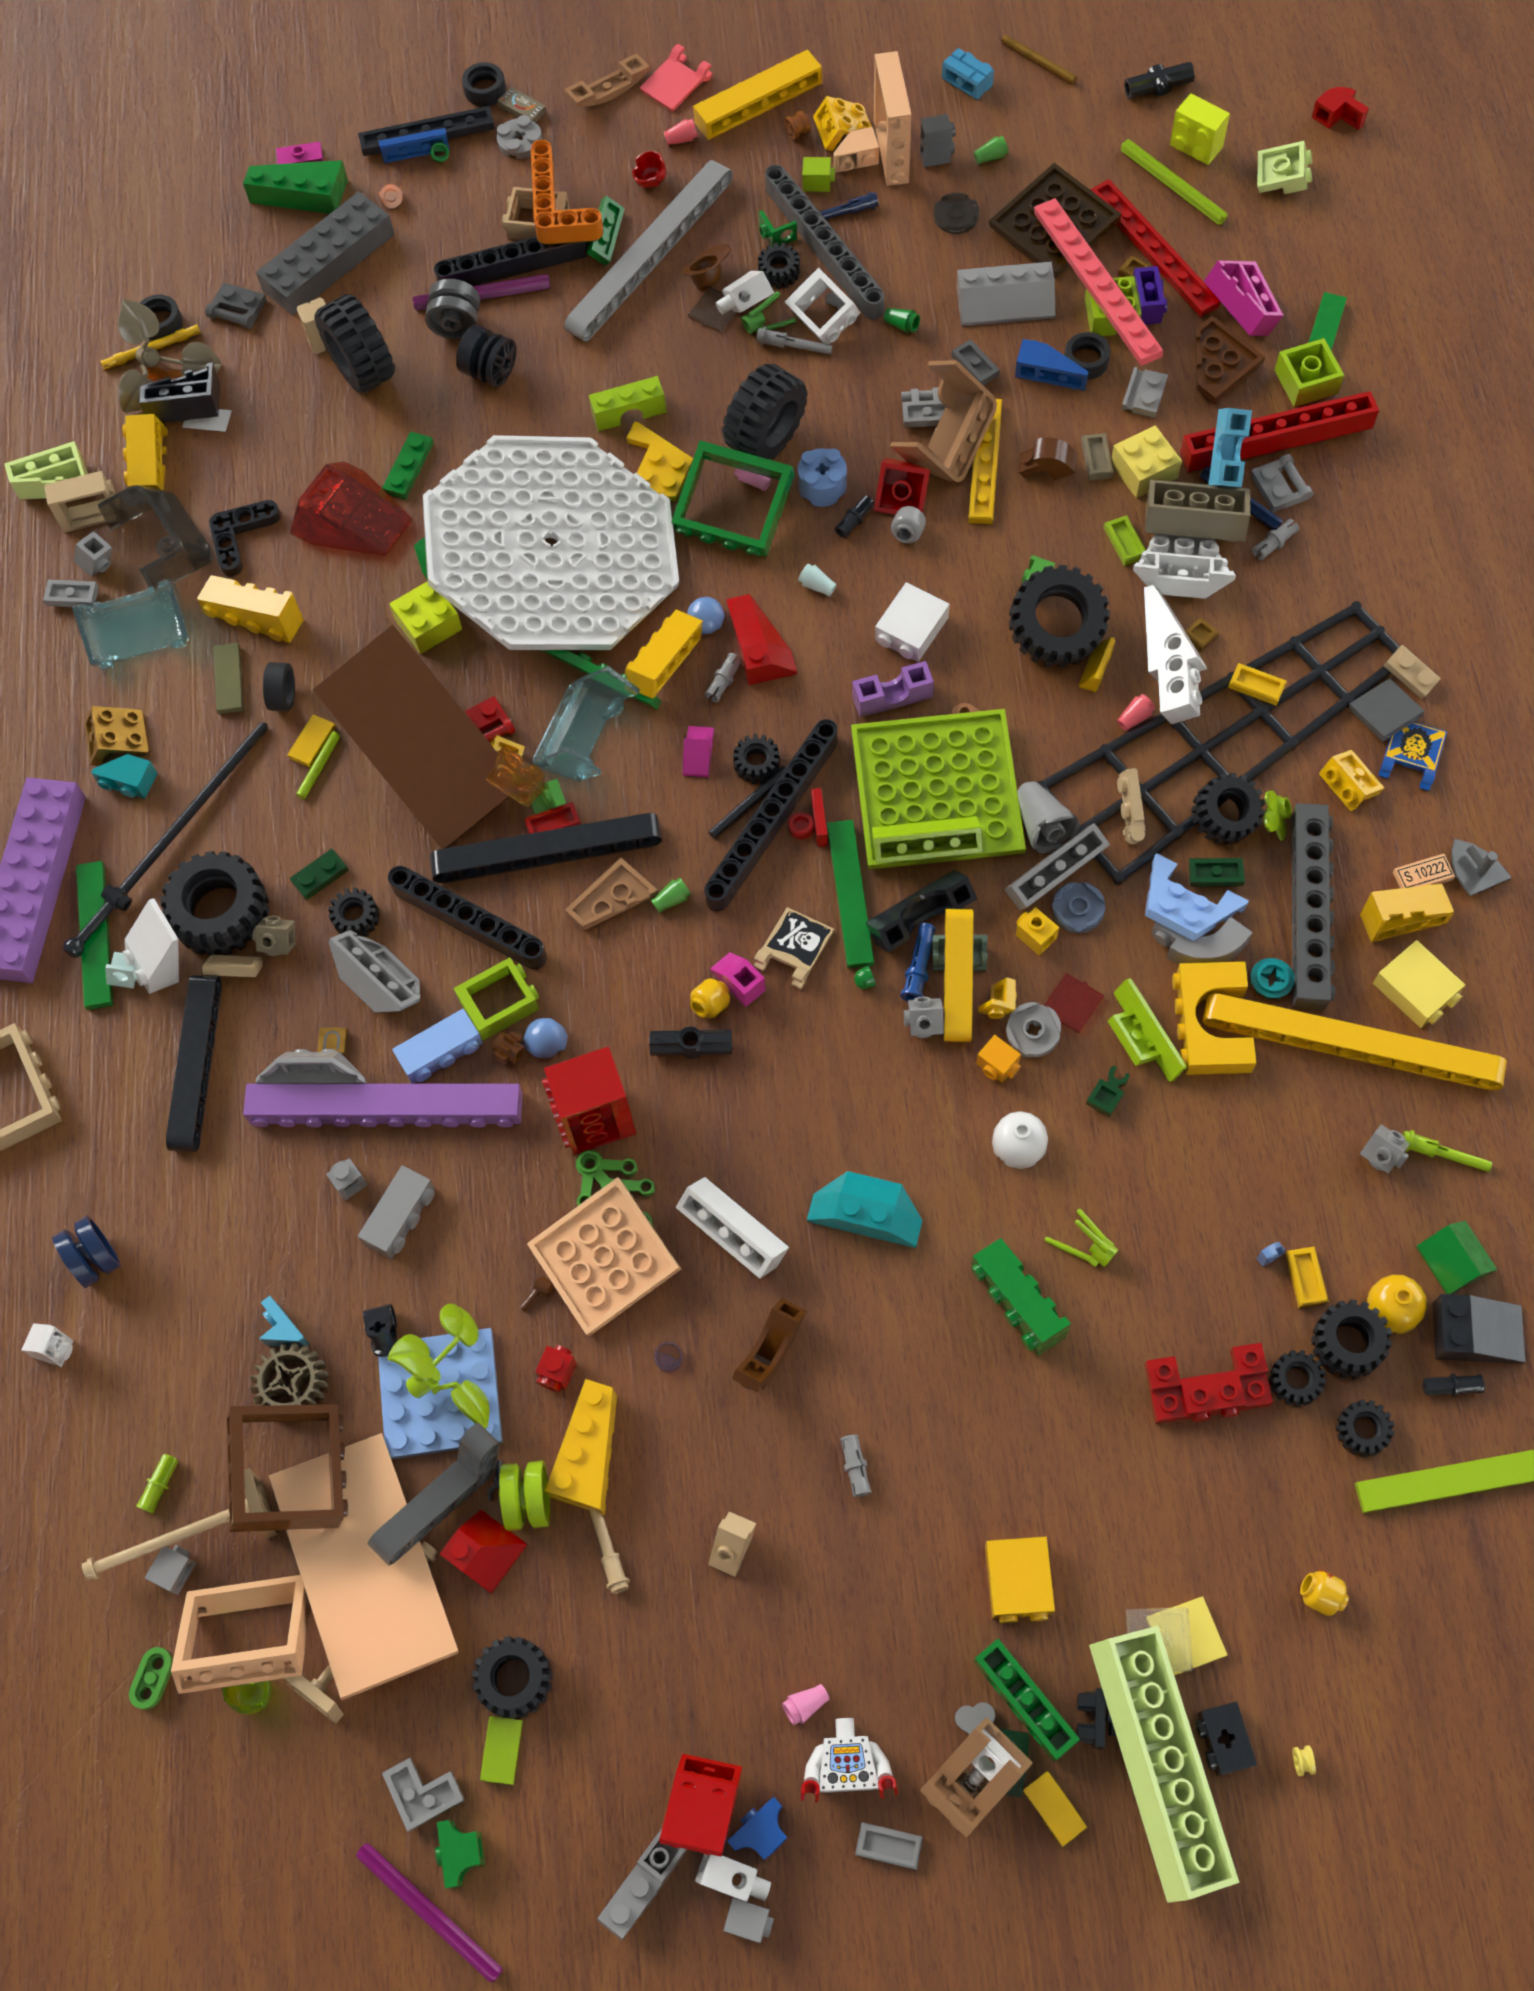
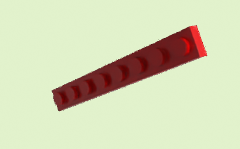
(1159, 251)

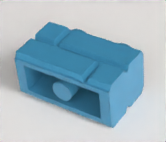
(967, 73)

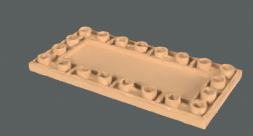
(369, 1614)

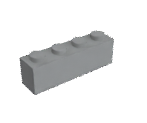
(1057, 867)

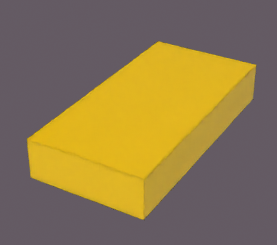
(1257, 684)
(311, 741)
(1306, 1277)

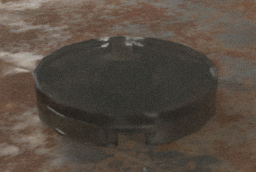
(956, 213)

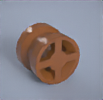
(796, 125)

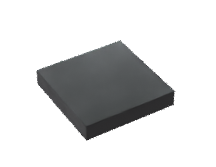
(1386, 710)

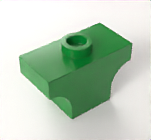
(457, 1853)

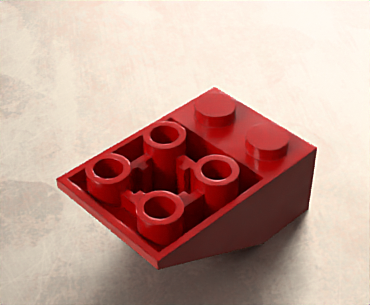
(701, 1805)

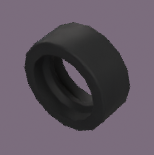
(479, 72)
(164, 303)
(1094, 342)
(278, 686)

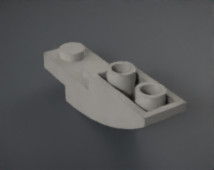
(640, 1887)

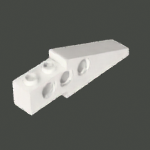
(1172, 660)

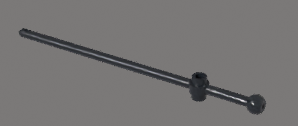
(117, 896)

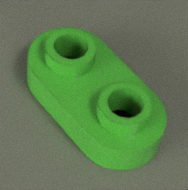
(149, 1677)

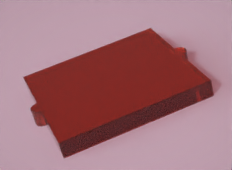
(1074, 1002)

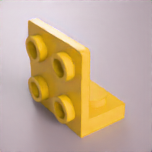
(838, 118)

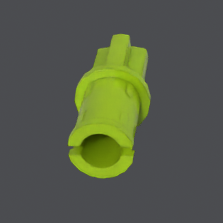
(157, 1483)

